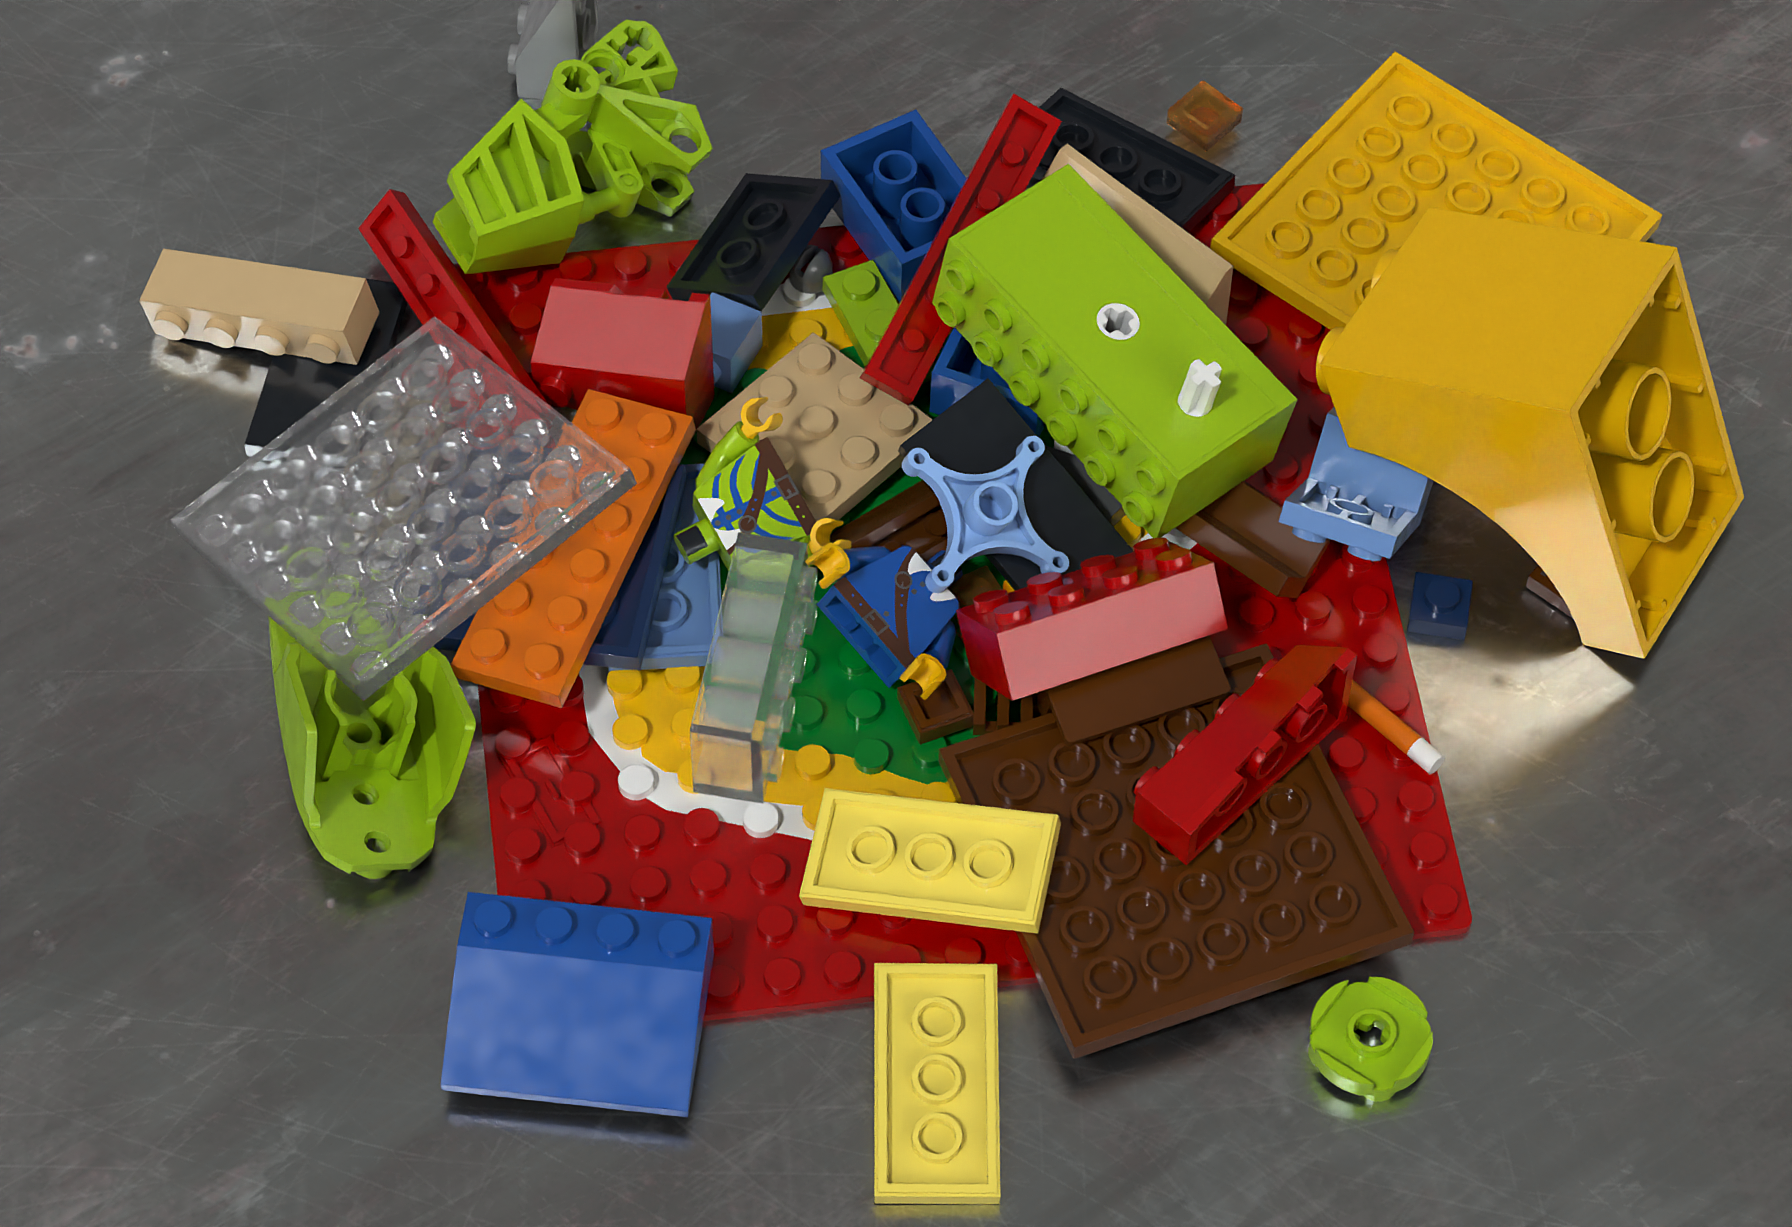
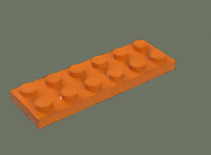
(546, 620)

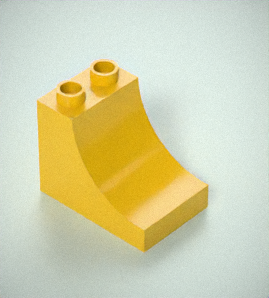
(1556, 397)

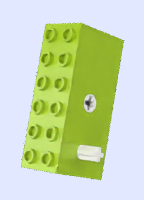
(1112, 351)

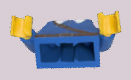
(890, 611)

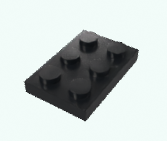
(755, 239)

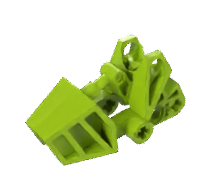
(522, 181)

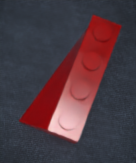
(1244, 748)

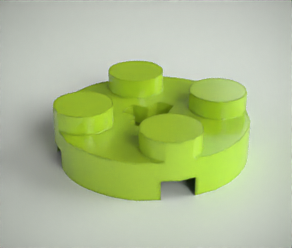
(1365, 1069)

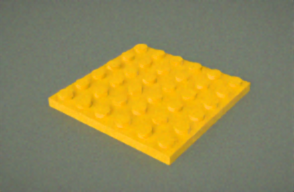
(1377, 170)

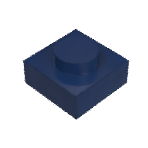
(1440, 605)

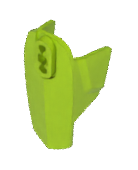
(371, 763)

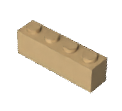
(260, 306)

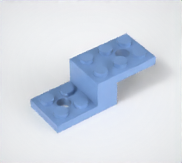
(1356, 498)

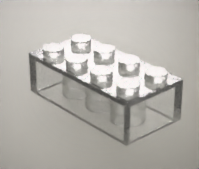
(752, 668)

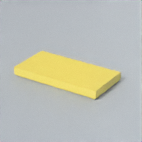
(931, 860)
(936, 1084)

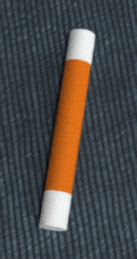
(1394, 729)

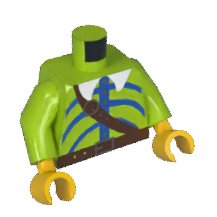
(750, 493)

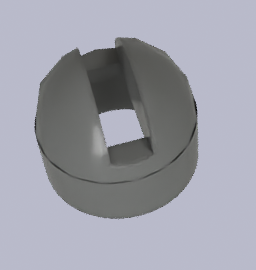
(820, 266)

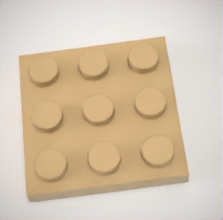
(835, 428)

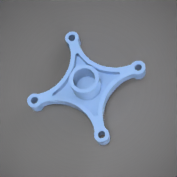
(984, 513)

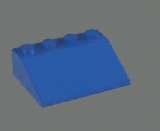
(577, 1004)

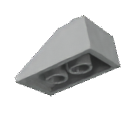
(549, 35)

